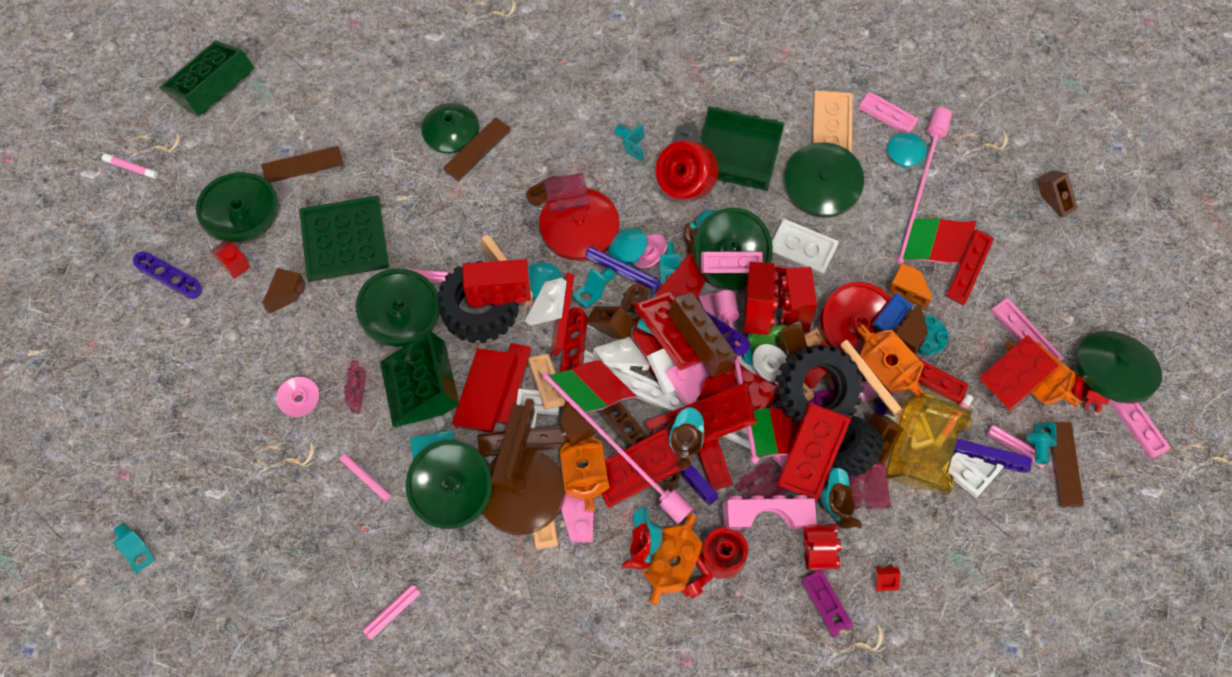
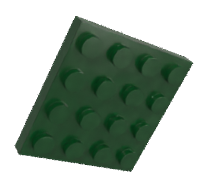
(343, 238)

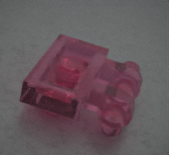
(566, 187)
(355, 387)
(767, 488)
(876, 488)

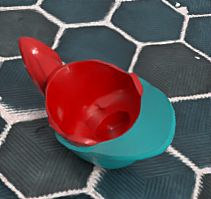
(646, 541)

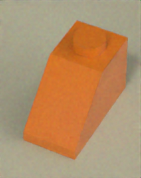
(911, 286)

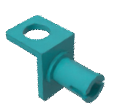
(631, 139)
(668, 262)
(594, 286)
(1042, 441)
(131, 547)

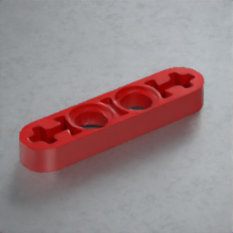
(578, 342)

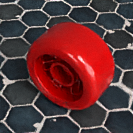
(699, 167)

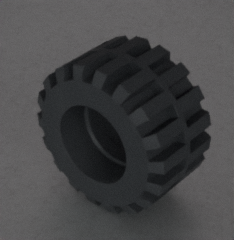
(859, 448)

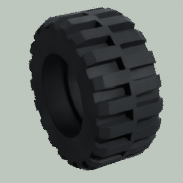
(469, 325)
(836, 363)

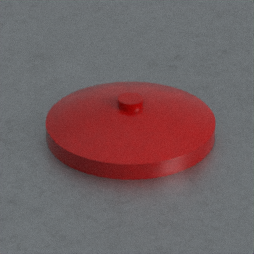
(576, 229)
(848, 310)

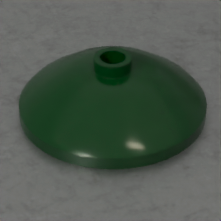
(452, 135)

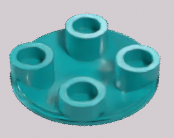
(907, 149)
(628, 245)
(541, 273)
(936, 338)

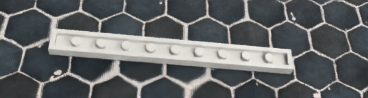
(652, 393)

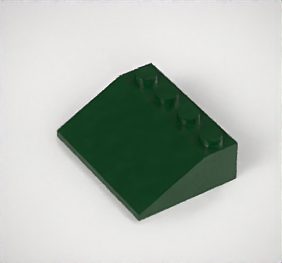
(208, 77)
(419, 381)

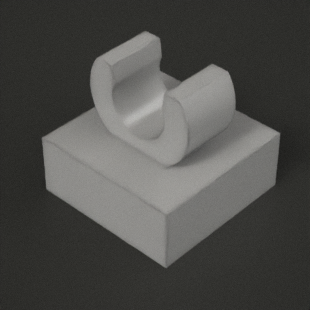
(440, 422)

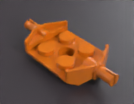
(896, 378)
(1058, 386)
(588, 481)
(676, 543)

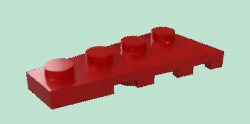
(684, 280)

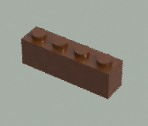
(702, 335)

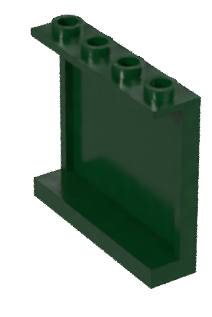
(742, 146)

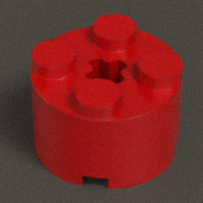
(728, 541)
(821, 547)

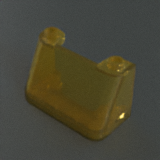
(927, 443)

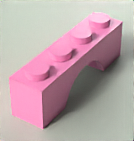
(796, 512)

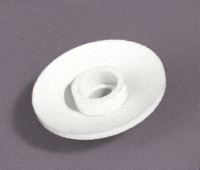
(768, 360)

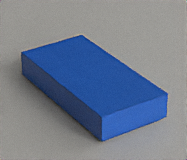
(892, 313)

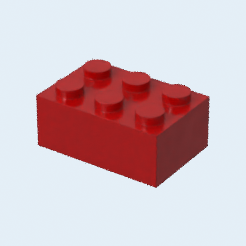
(497, 282)
(797, 297)
(760, 298)
(1019, 373)
(760, 390)

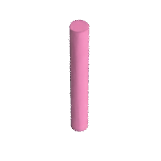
(365, 477)

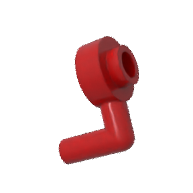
(695, 587)

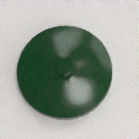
(824, 179)
(237, 206)
(731, 232)
(397, 306)
(1118, 367)
(449, 484)

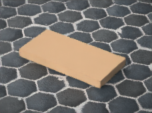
(833, 118)
(872, 379)

